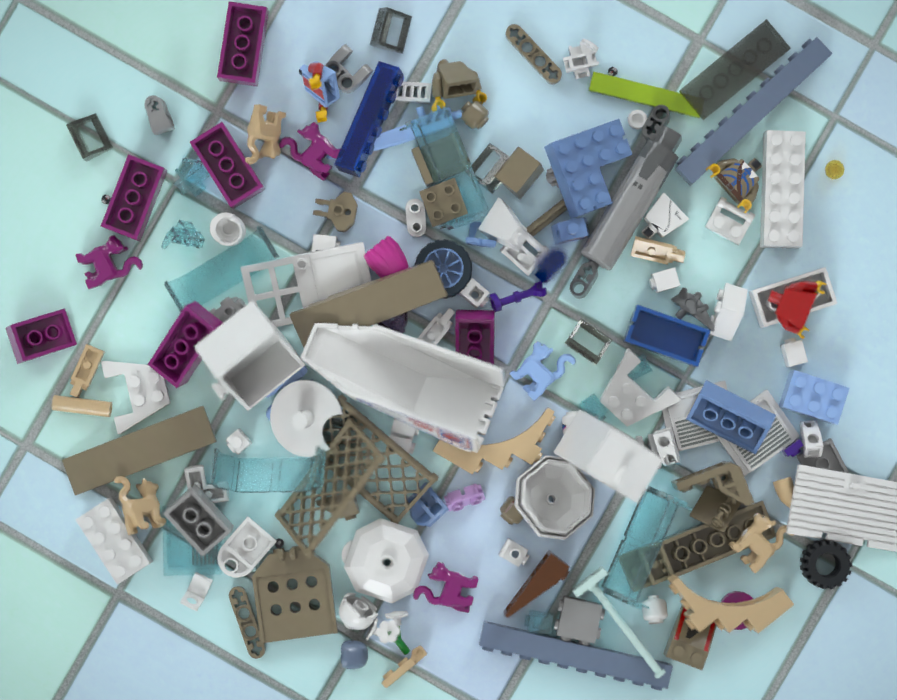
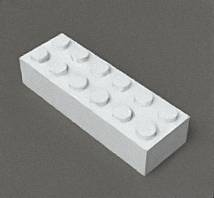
(782, 189)

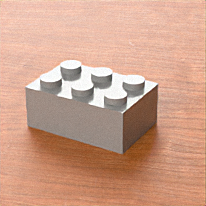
(198, 520)

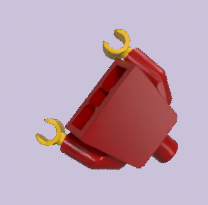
(795, 305)

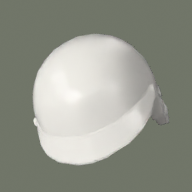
(227, 229)

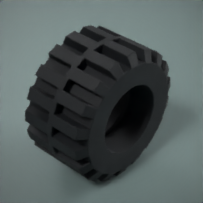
(841, 569)

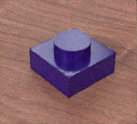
(793, 449)

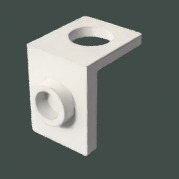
(197, 590)

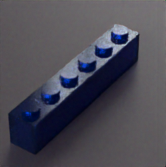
(369, 119)
(550, 265)

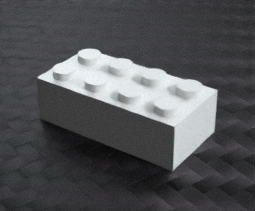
(766, 310)
(108, 535)

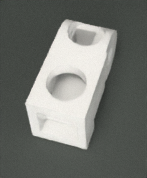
(811, 439)
(666, 446)

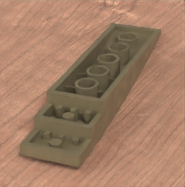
(373, 300)
(139, 450)
(702, 545)

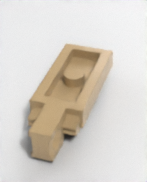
(656, 251)
(85, 369)
(404, 665)

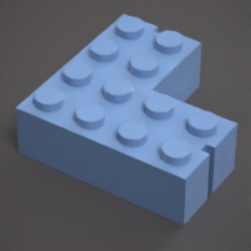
(578, 163)

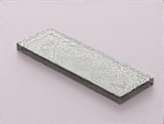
(734, 69)

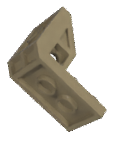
(733, 484)

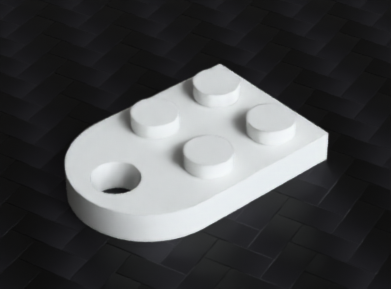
(245, 547)

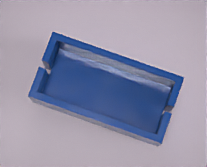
(666, 335)

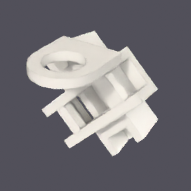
(584, 51)

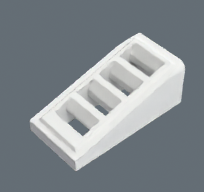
(426, 100)

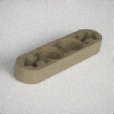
(530, 56)
(250, 621)

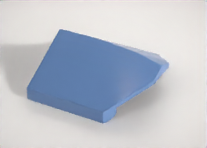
(427, 508)

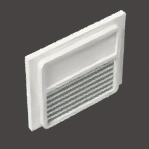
(687, 434)
(779, 437)

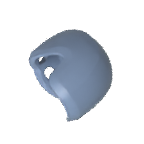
(353, 654)

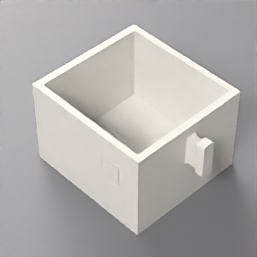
(248, 356)
(608, 455)

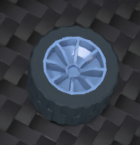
(451, 262)

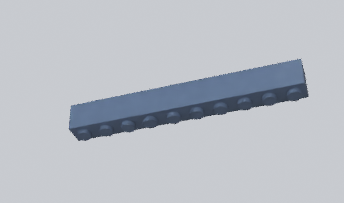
(753, 111)
(572, 654)

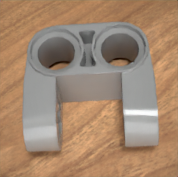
(357, 79)
(160, 119)

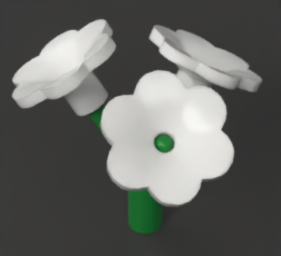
(390, 630)

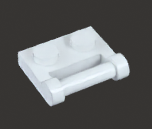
(726, 226)
(523, 258)

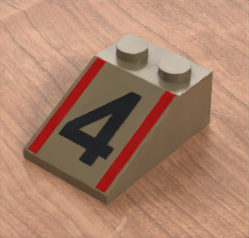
(689, 645)

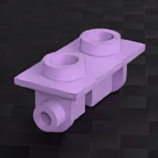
(456, 501)

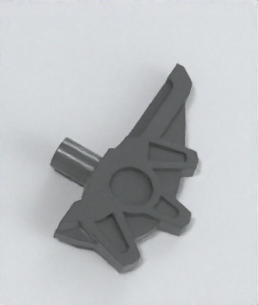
(691, 305)

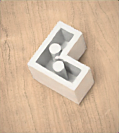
(728, 311)

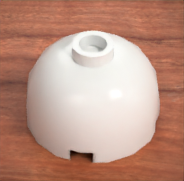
(357, 612)

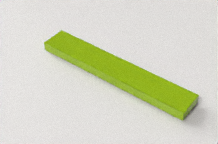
(640, 93)

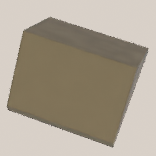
(519, 172)

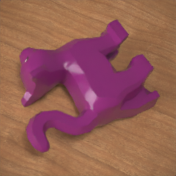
(315, 153)
(104, 264)
(451, 591)

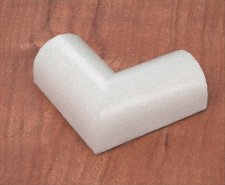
(196, 475)

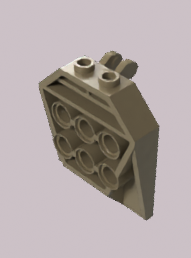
(291, 624)

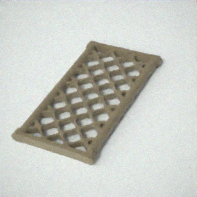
(432, 477)
(348, 496)

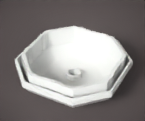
(571, 495)
(380, 542)

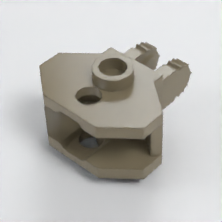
(337, 210)

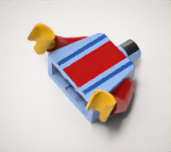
(322, 85)

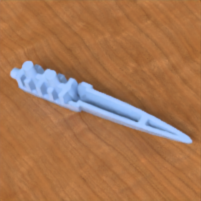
(395, 136)

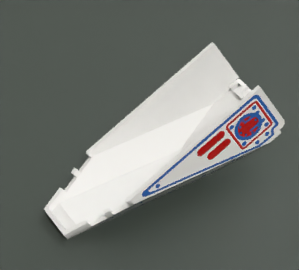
(409, 380)

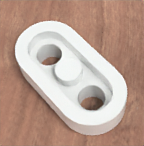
(415, 218)

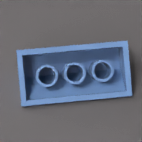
(731, 417)

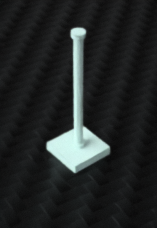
(591, 583)

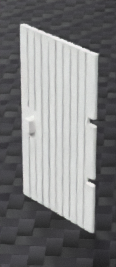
(844, 508)

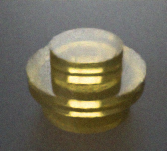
(834, 169)

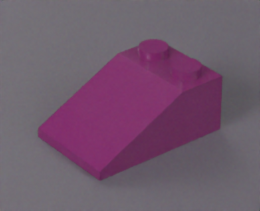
(475, 334)
(40, 336)

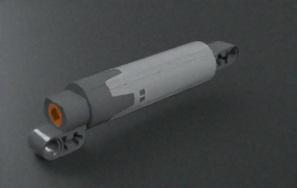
(630, 200)

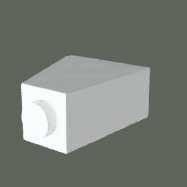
(503, 226)

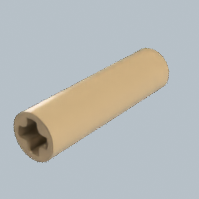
(81, 406)

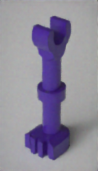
(536, 290)

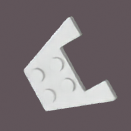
(146, 391)
(628, 399)

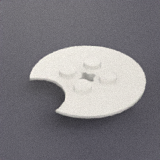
(300, 416)

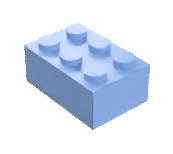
(814, 397)

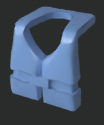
(471, 240)

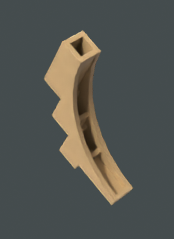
(499, 453)
(755, 613)

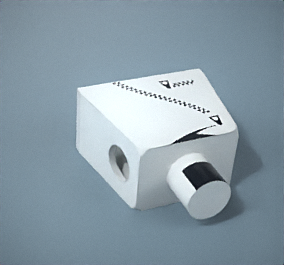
(663, 218)

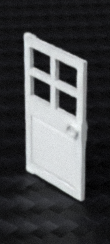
(316, 274)

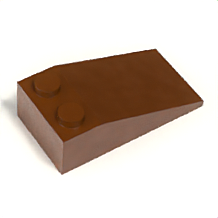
(544, 576)

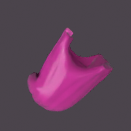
(386, 258)

